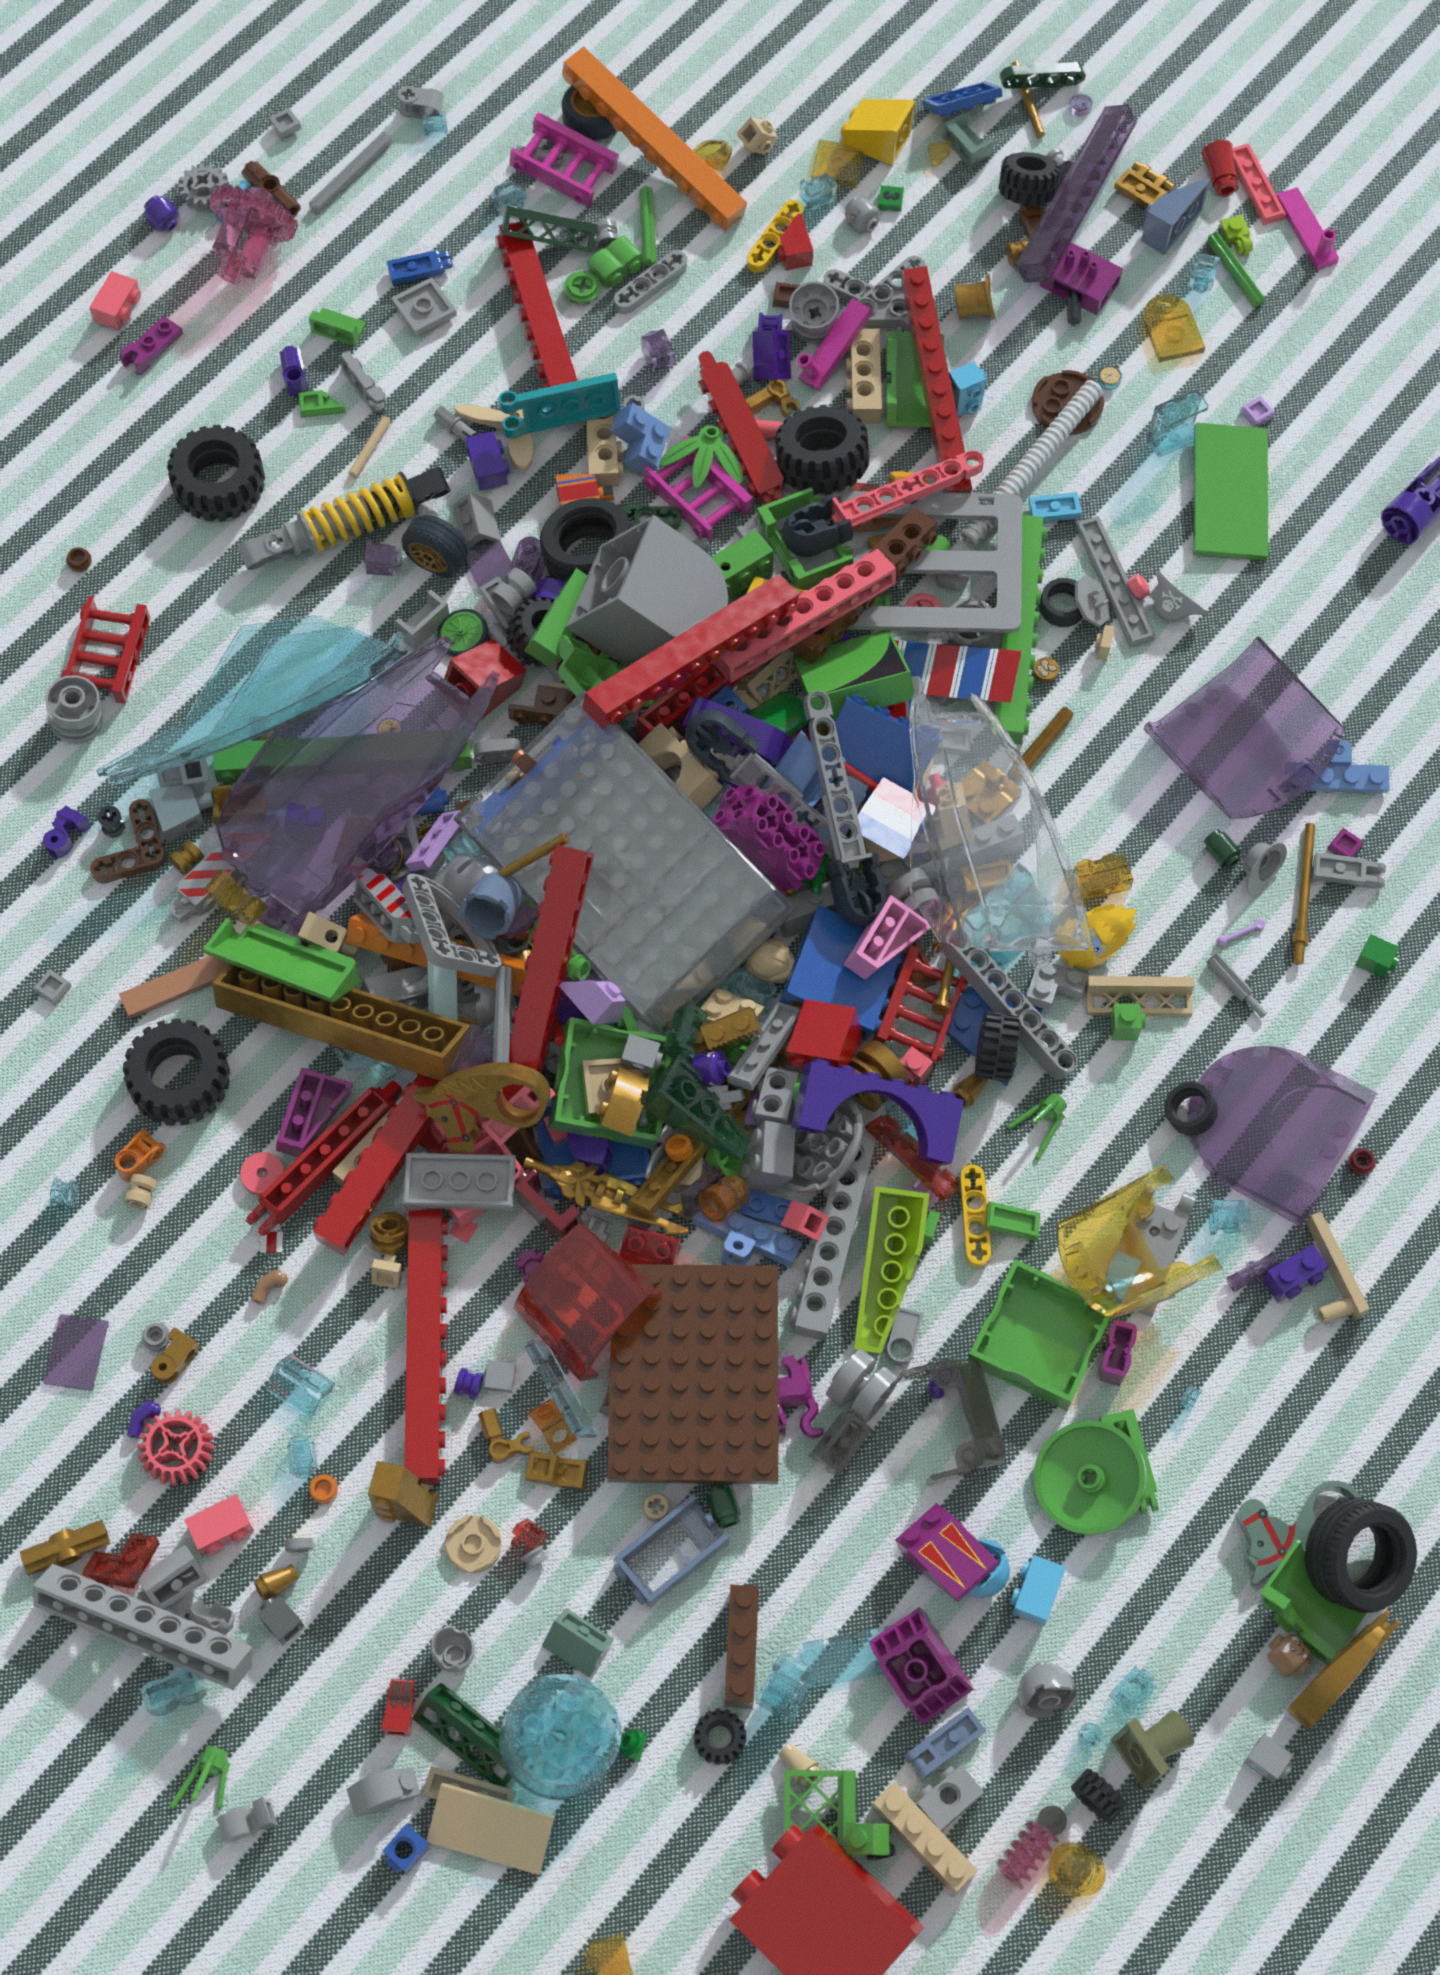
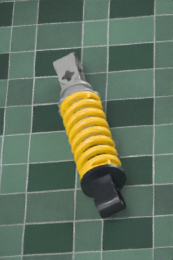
(317, 527)

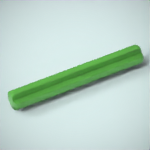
(647, 226)
(1236, 269)

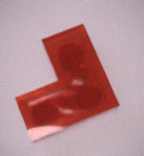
(125, 1568)

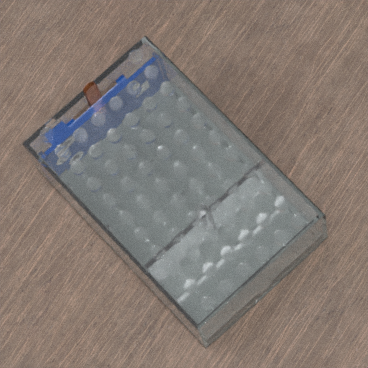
(666, 890)

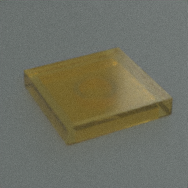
(839, 162)

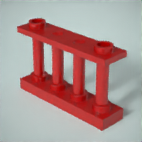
(131, 643)
(896, 1009)

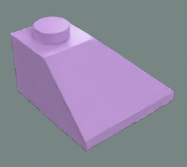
(596, 1000)

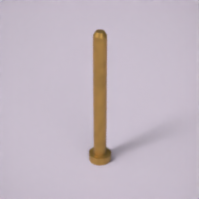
(941, 1005)

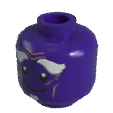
(712, 1066)

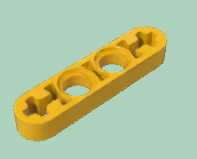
(773, 235)
(974, 1216)

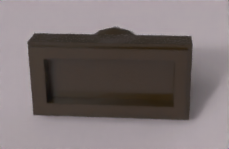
(523, 1145)

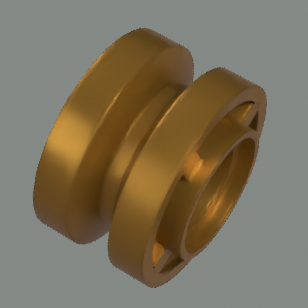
(389, 1232)

